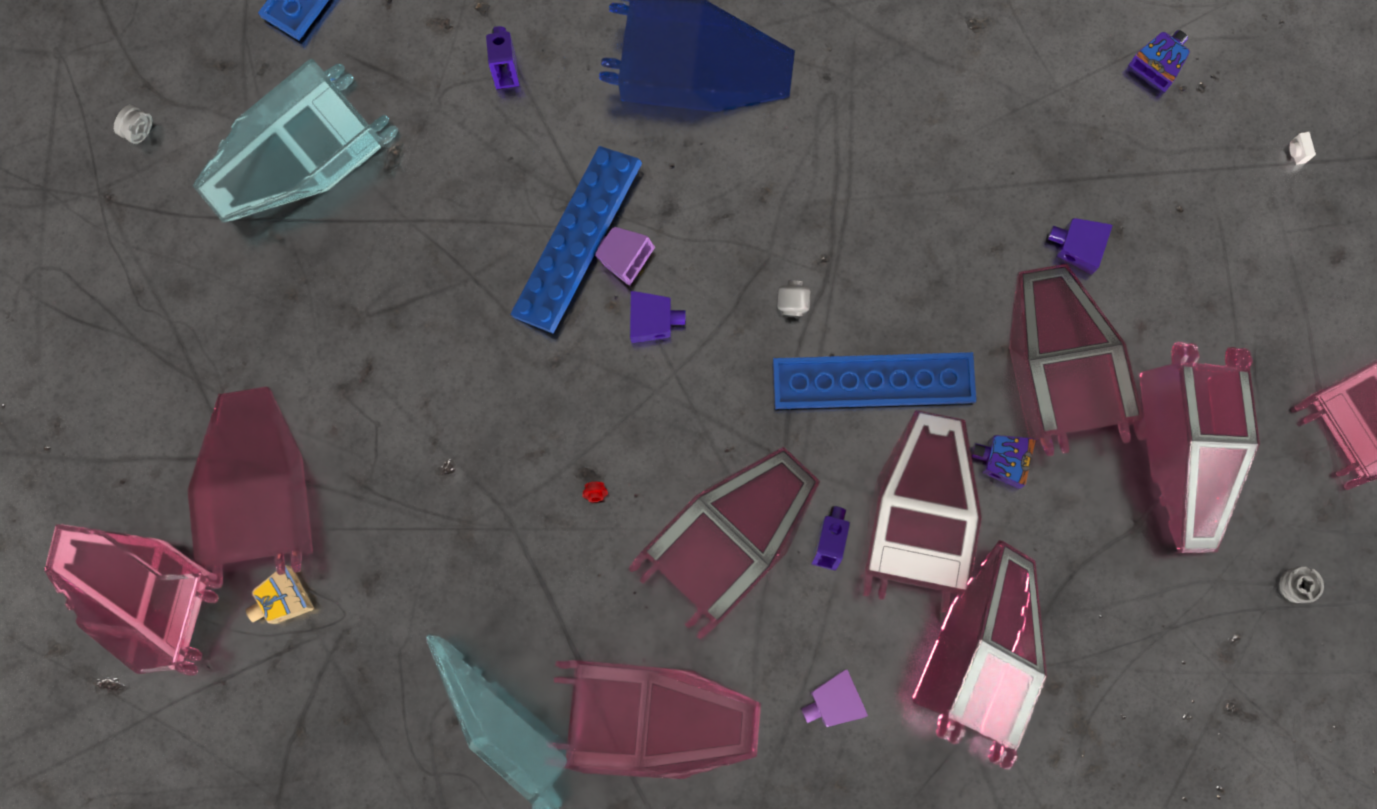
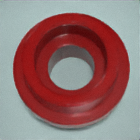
(595, 491)

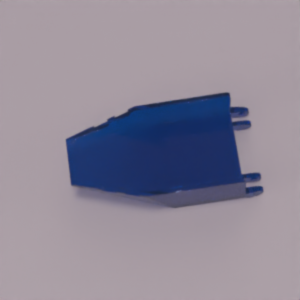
(696, 57)

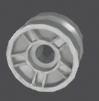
(133, 124)
(1292, 579)

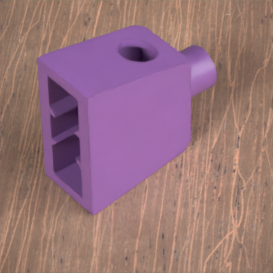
(624, 253)
(835, 701)

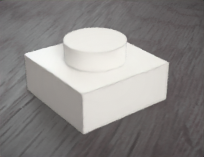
(1302, 148)

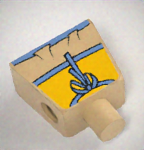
(279, 598)

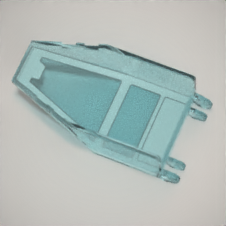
(290, 145)
(501, 728)

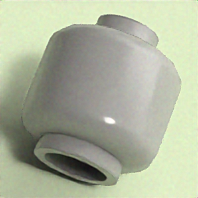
(793, 298)

